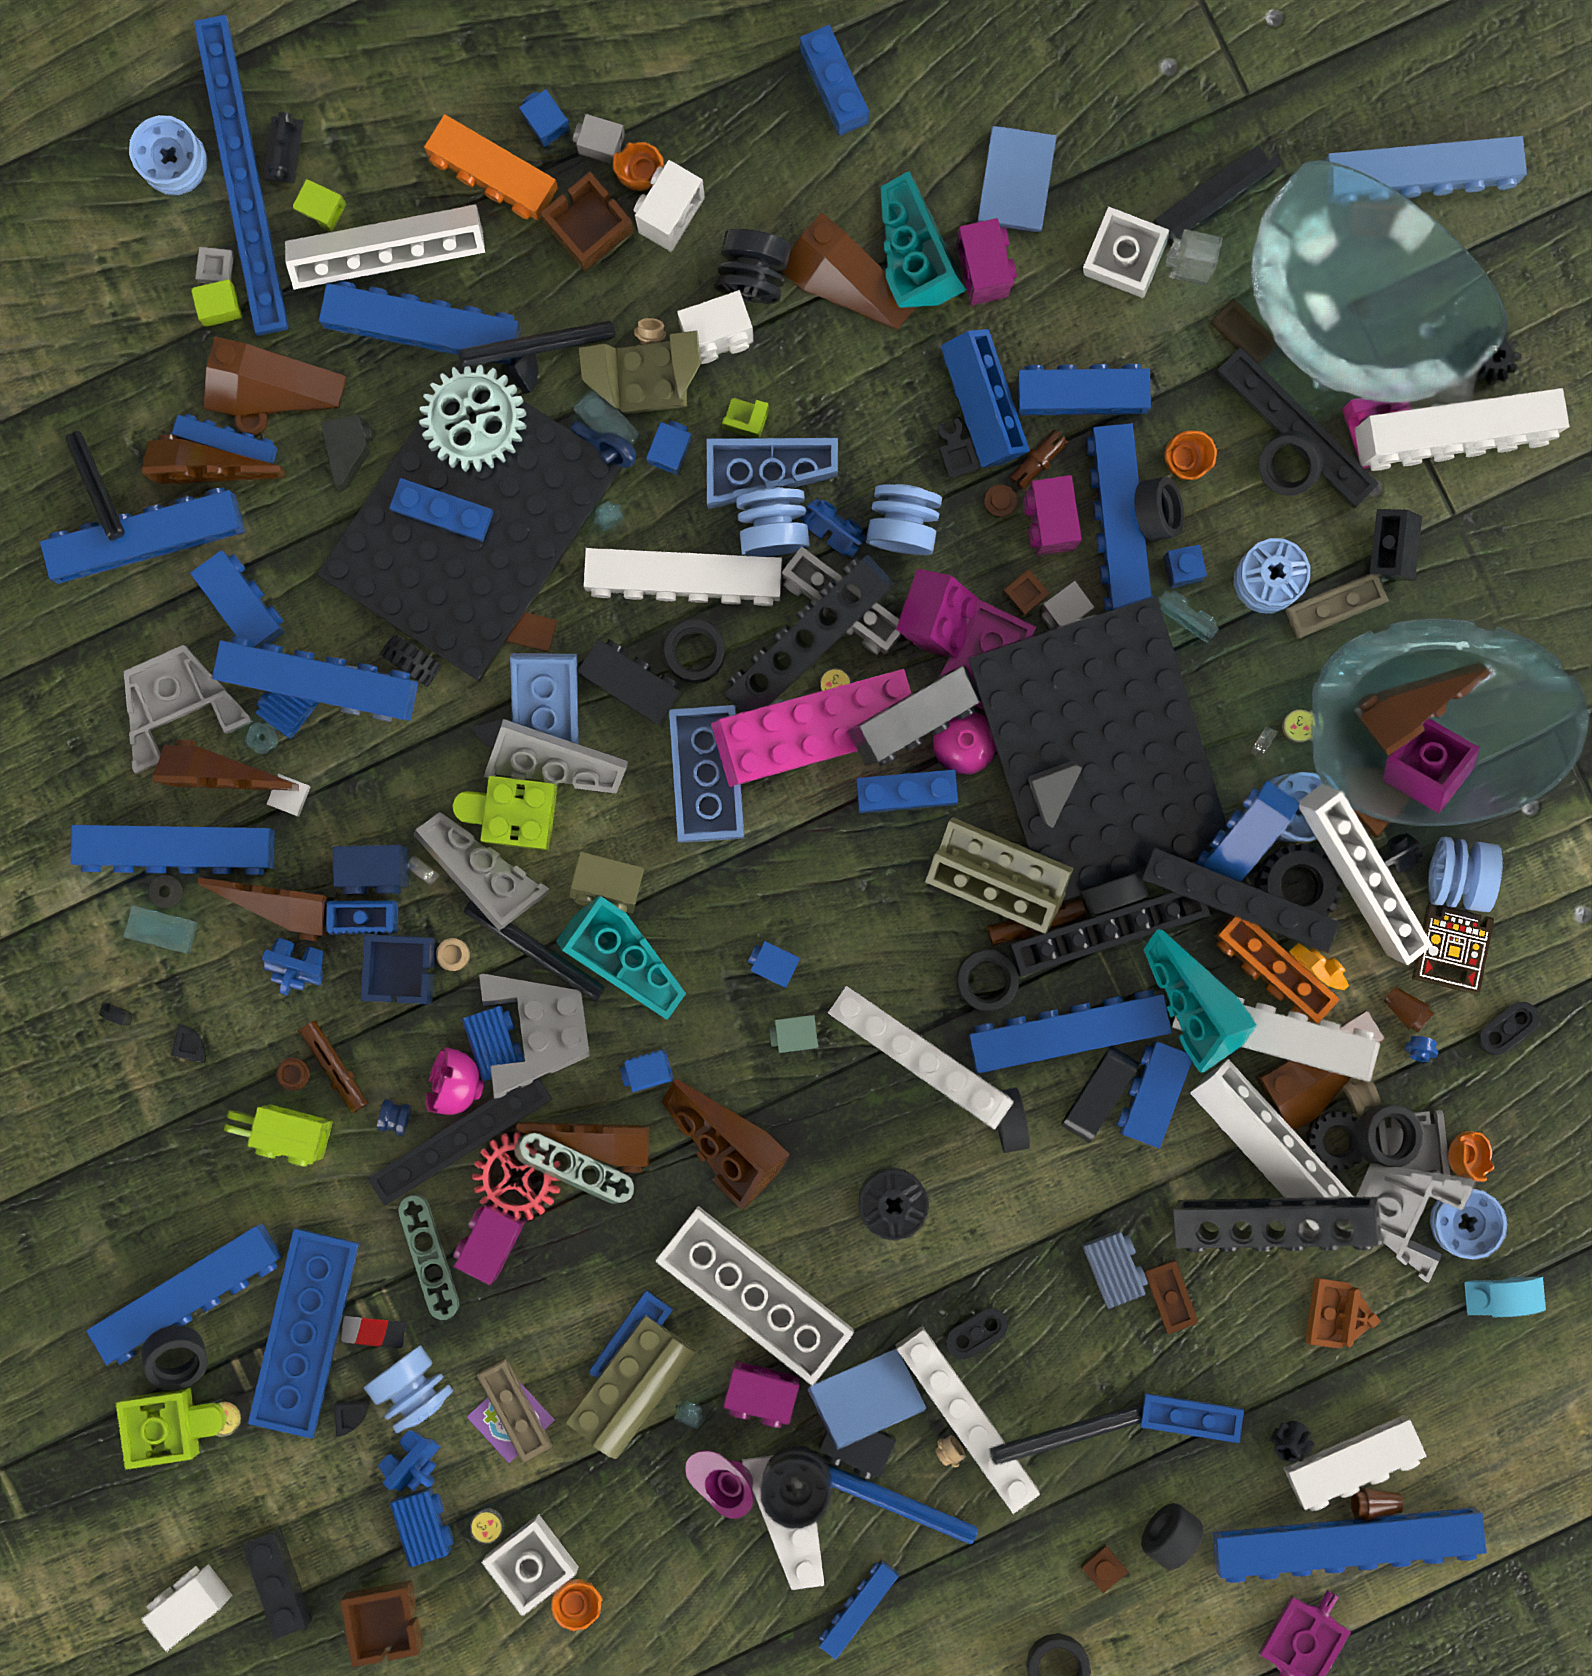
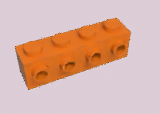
(491, 168)
(1276, 967)

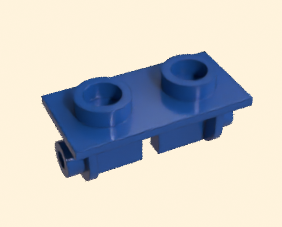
(844, 532)

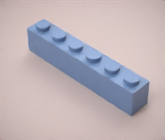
(1442, 165)

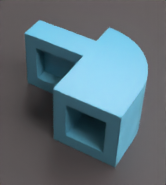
(1505, 1297)

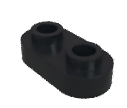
(1507, 1029)
(977, 1334)

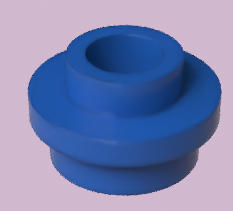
(1421, 1048)

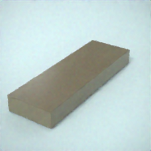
(1336, 605)
(514, 1410)

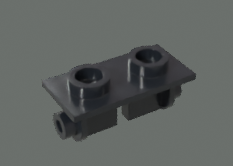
(283, 148)
(1401, 852)

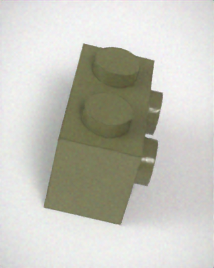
(608, 878)

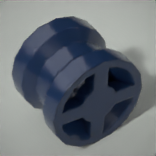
(394, 1117)

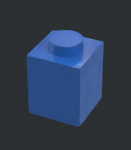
(544, 117)
(669, 447)
(1185, 566)
(773, 963)

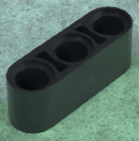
(1100, 1094)

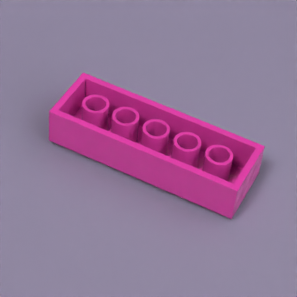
(802, 728)

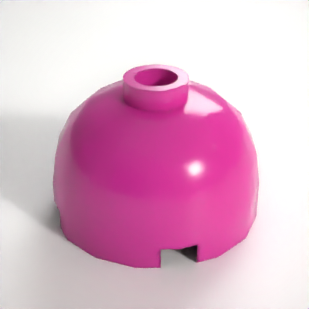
(965, 745)
(454, 1083)

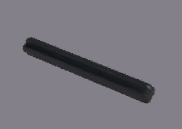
(536, 343)
(540, 954)
(1065, 1435)

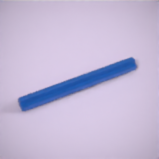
(903, 1505)

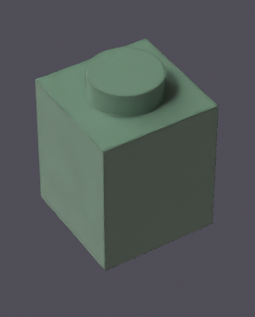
(794, 1034)

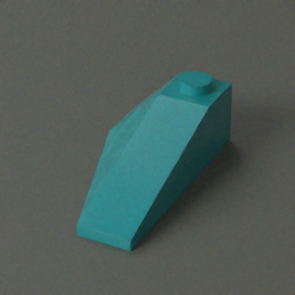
(917, 258)
(616, 950)
(1208, 1012)

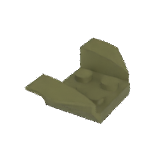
(643, 375)

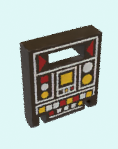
(1456, 943)

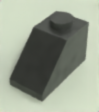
(347, 447)

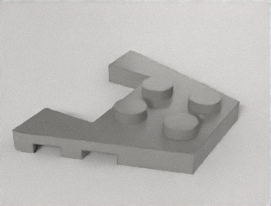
(168, 690)
(550, 1029)
(1401, 1202)

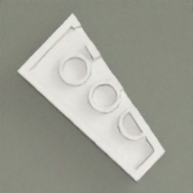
(795, 1547)

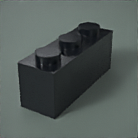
(630, 681)
(277, 1582)

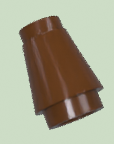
(1408, 1009)
(1374, 1504)

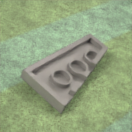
(540, 756)
(487, 880)

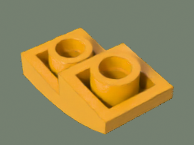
(1327, 970)

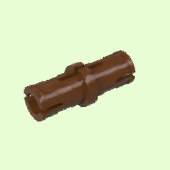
(1038, 459)

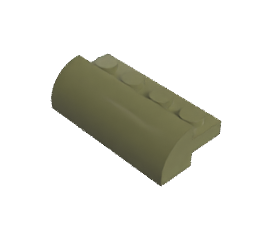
(999, 875)
(630, 1387)

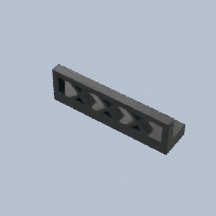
(1218, 193)

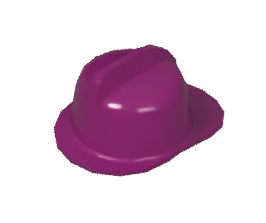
(721, 1482)

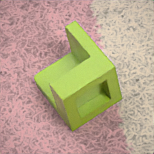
(320, 204)
(216, 303)
(746, 418)

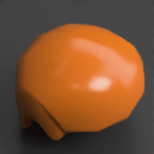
(637, 165)
(1190, 455)
(1470, 1156)
(576, 1604)

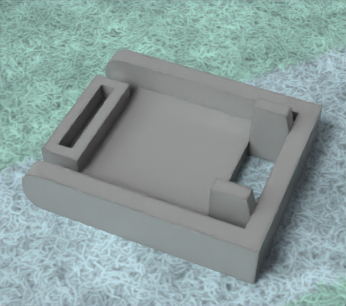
(1434, 1149)

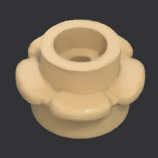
(650, 331)
(950, 1451)

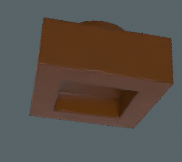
(1026, 592)
(1104, 1568)

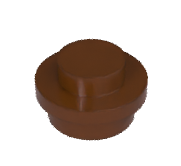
(1000, 501)
(293, 1074)

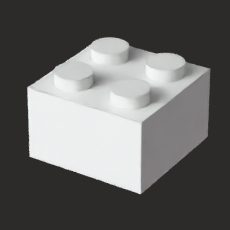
(669, 205)
(1126, 252)
(720, 325)
(530, 1565)
(181, 1611)

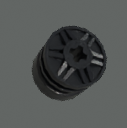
(752, 265)
(893, 1183)
(791, 1505)

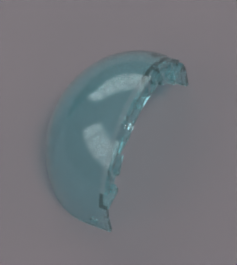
(1371, 288)
(1521, 716)

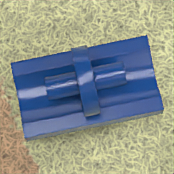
(292, 971)
(414, 1467)

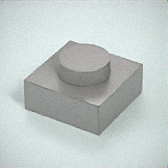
(214, 265)

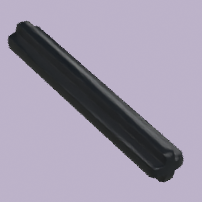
(95, 486)

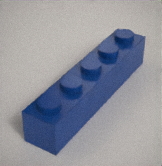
(224, 439)
(857, 1608)

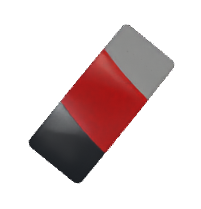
(373, 1332)

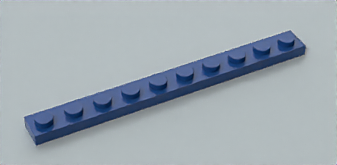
(241, 175)

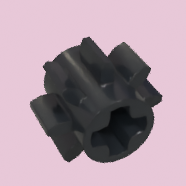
(1292, 1441)

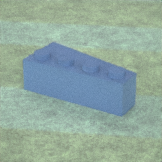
(761, 463)

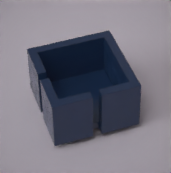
(371, 867)
(397, 968)

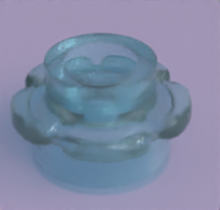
(608, 516)
(256, 731)
(689, 1414)

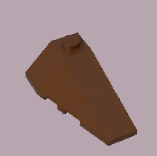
(839, 270)
(254, 380)
(186, 462)
(1398, 712)
(200, 768)
(287, 908)
(1304, 1091)
(609, 1143)
(736, 1149)

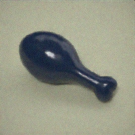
(609, 445)

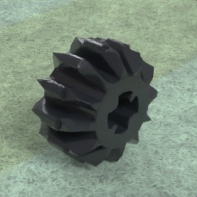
(1504, 364)

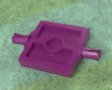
(1305, 1638)

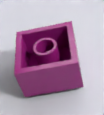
(985, 261)
(1052, 515)
(937, 613)
(1431, 765)
(489, 1243)
(761, 1393)

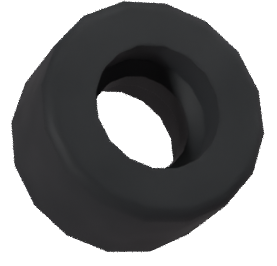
(1172, 1536)

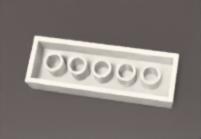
(1461, 428)
(755, 1295)

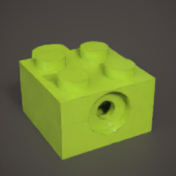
(511, 812)
(283, 1132)
(165, 1423)

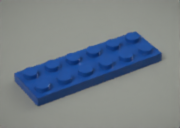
(303, 1333)

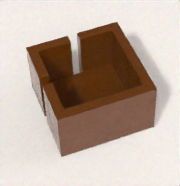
(588, 226)
(379, 1620)

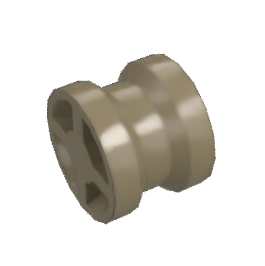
(1361, 1095)

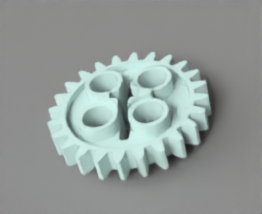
(463, 389)

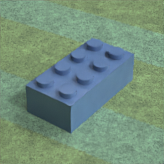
(703, 799)

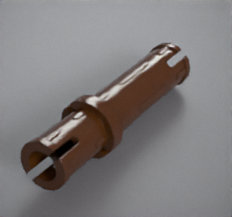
(1013, 930)
(333, 1067)

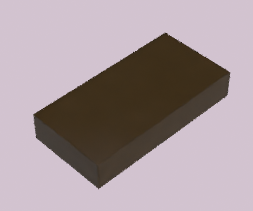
(1244, 331)

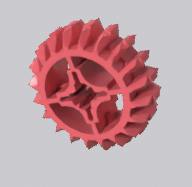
(508, 1164)

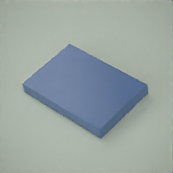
(1017, 178)
(545, 693)
(866, 1399)

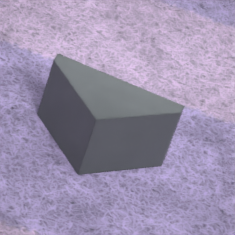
(1052, 789)

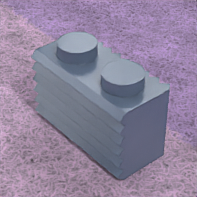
(1114, 1268)

